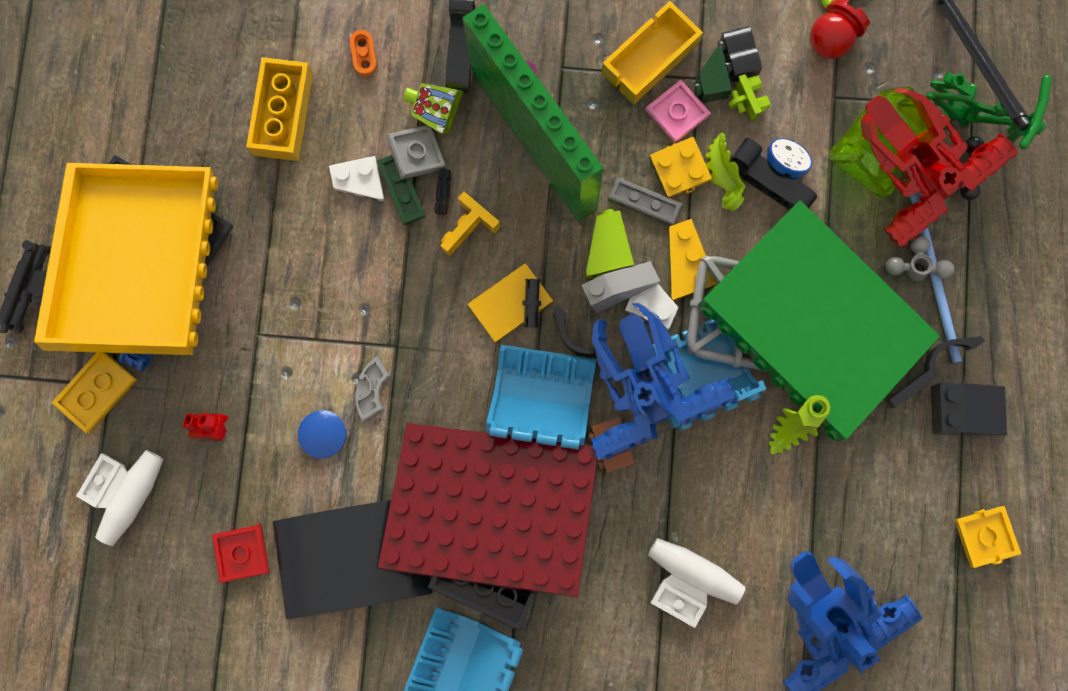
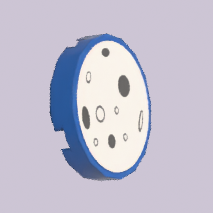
(789, 158)

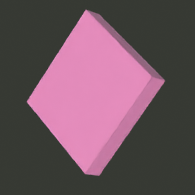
(678, 111)

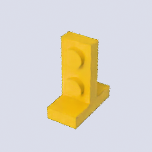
(468, 223)

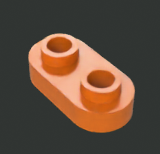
(364, 54)

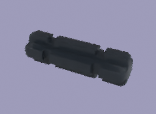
(443, 191)

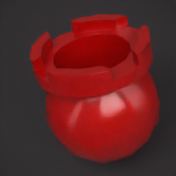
(837, 29)

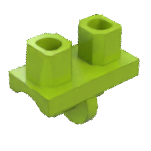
(745, 99)

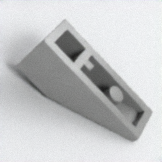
(620, 285)

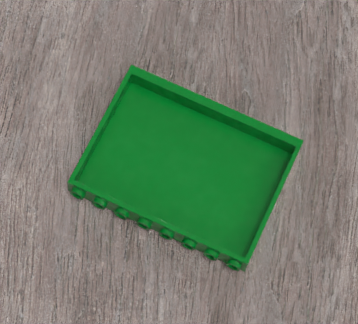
(532, 114)
(818, 320)

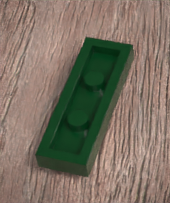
(402, 192)

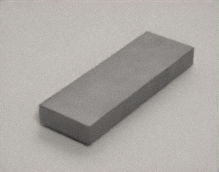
(644, 201)

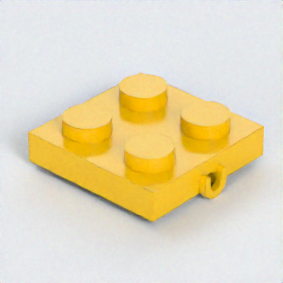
(680, 167)
(987, 536)

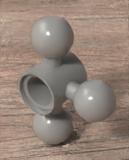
(919, 245)

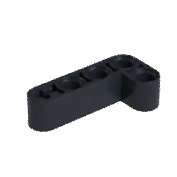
(458, 60)
(761, 175)

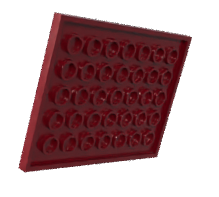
(490, 510)

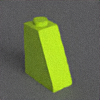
(609, 246)

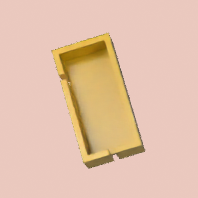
(651, 53)

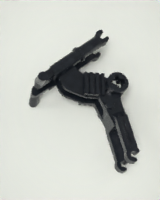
(26, 282)

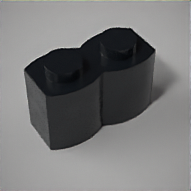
(740, 53)

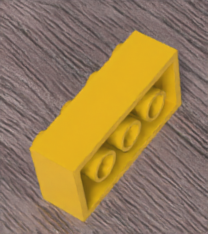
(280, 109)

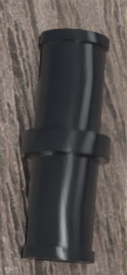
(531, 303)

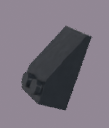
(968, 409)

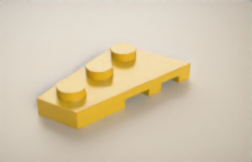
(685, 257)

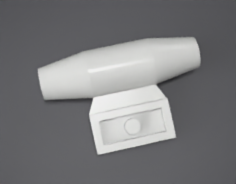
(119, 492)
(690, 581)

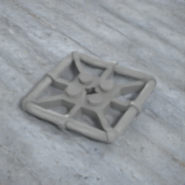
(709, 263)

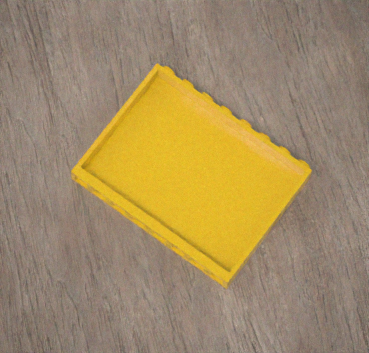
(128, 259)

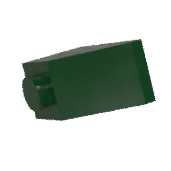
(713, 79)

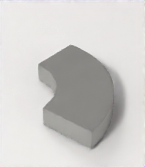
(369, 389)

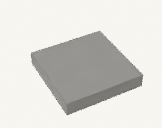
(415, 151)

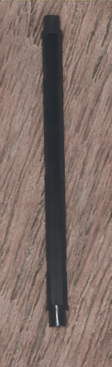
(985, 64)

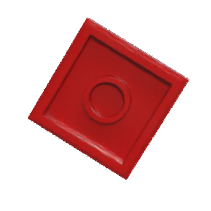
(240, 553)

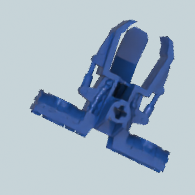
(651, 387)
(842, 621)

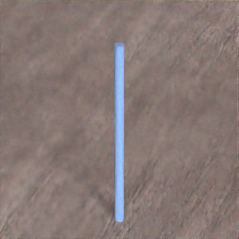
(940, 297)

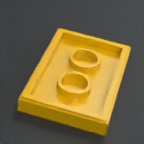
(501, 305)
(94, 391)

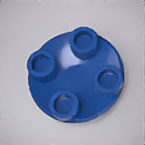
(322, 434)

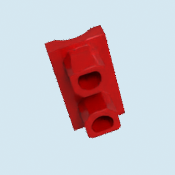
(205, 426)

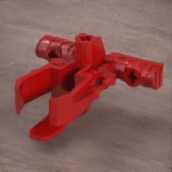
(926, 161)

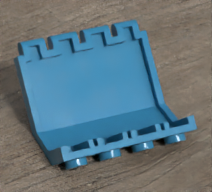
(706, 371)
(541, 397)
(463, 656)

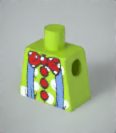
(434, 105)

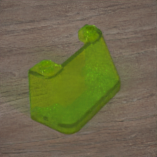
(854, 153)

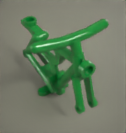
(967, 110)

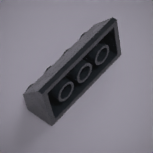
(499, 603)

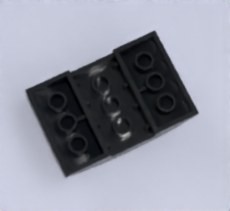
(333, 561)

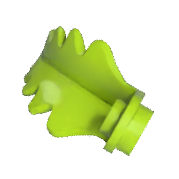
(725, 173)
(798, 424)

